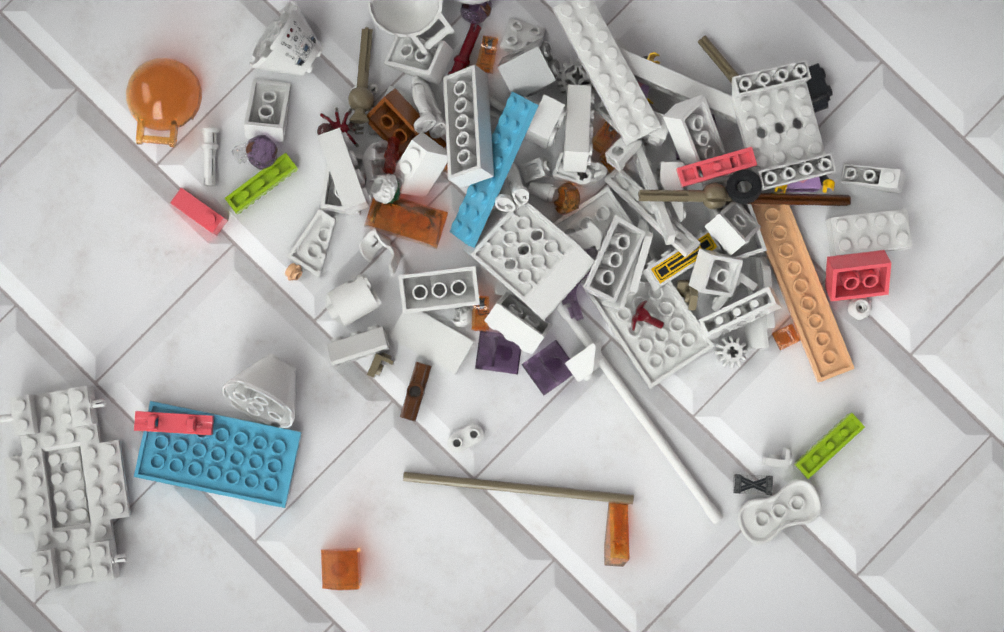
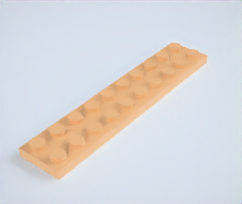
(802, 291)

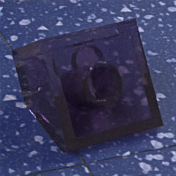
(497, 353)
(548, 367)

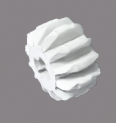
(735, 347)

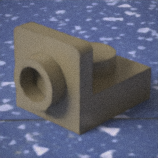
(690, 294)
(376, 366)

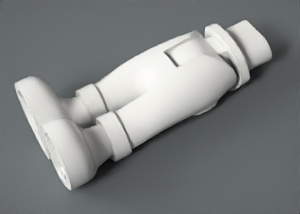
(430, 115)
(520, 193)

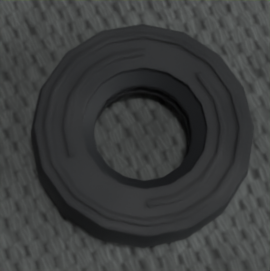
(744, 197)

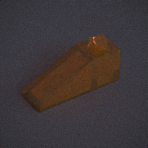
(616, 535)

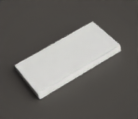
(432, 340)

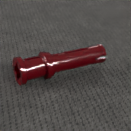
(462, 60)

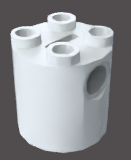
(352, 300)

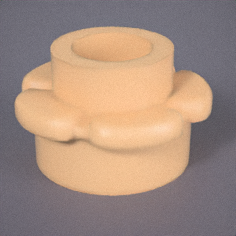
(293, 272)

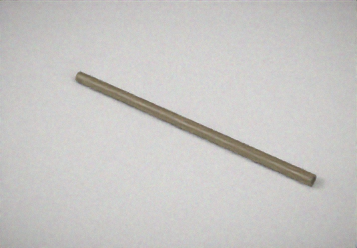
(518, 488)

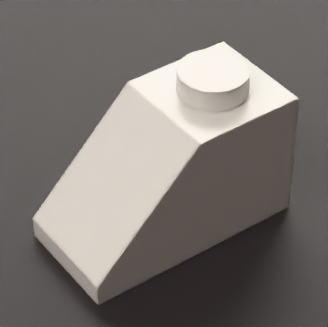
(586, 361)

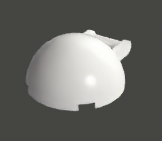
(410, 19)

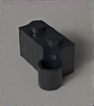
(818, 88)

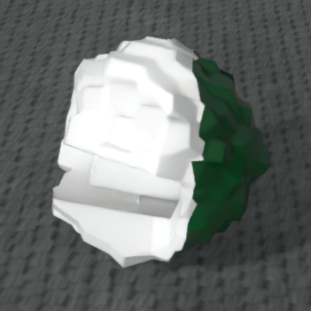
(385, 188)

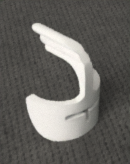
(369, 250)

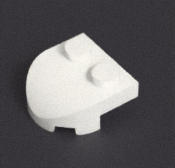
(374, 159)

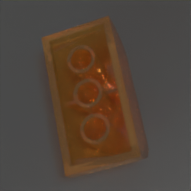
(408, 221)

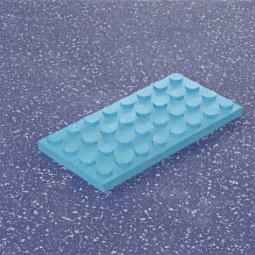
(236, 461)

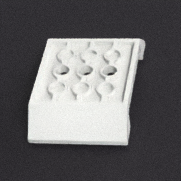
(773, 98)
(541, 275)

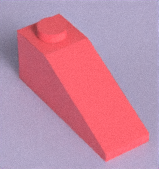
(199, 211)

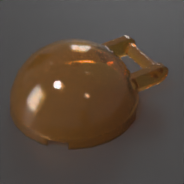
(162, 98)

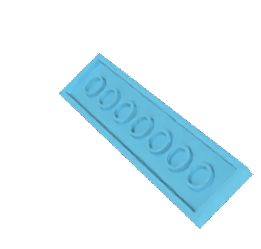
(505, 145)

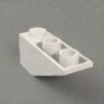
(873, 178)

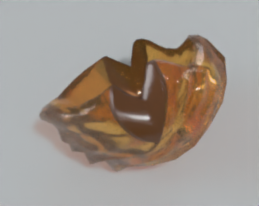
(568, 198)

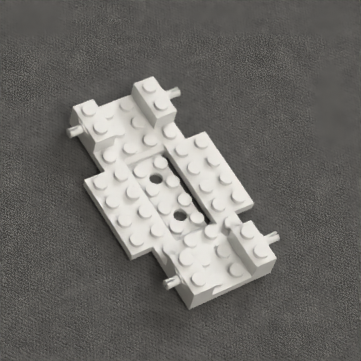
(77, 548)

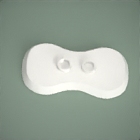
(766, 517)

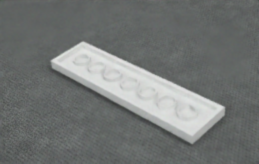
(607, 69)

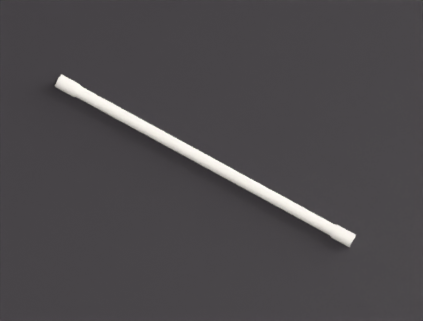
(708, 506)

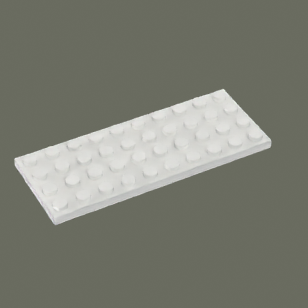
(652, 350)

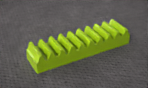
(261, 183)
(829, 445)

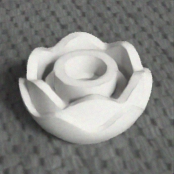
(864, 312)
(462, 316)

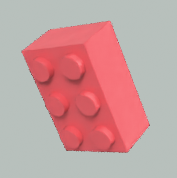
(858, 275)

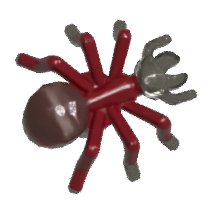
(353, 127)

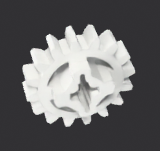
(570, 77)

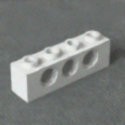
(740, 313)

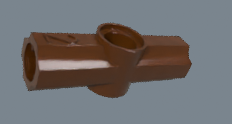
(412, 404)

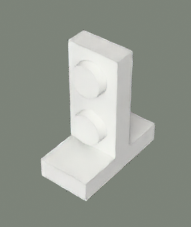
(722, 301)

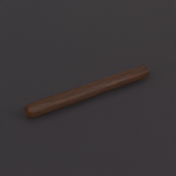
(803, 199)

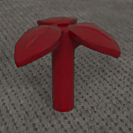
(643, 315)

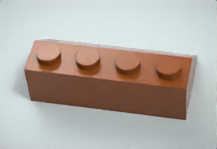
(396, 118)

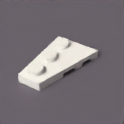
(313, 243)

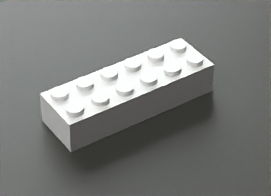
(468, 126)

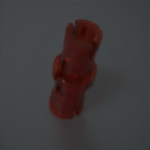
(391, 155)

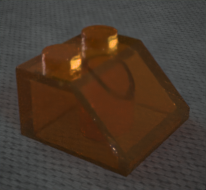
(341, 569)

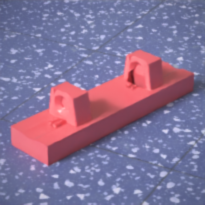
(716, 167)
(174, 423)

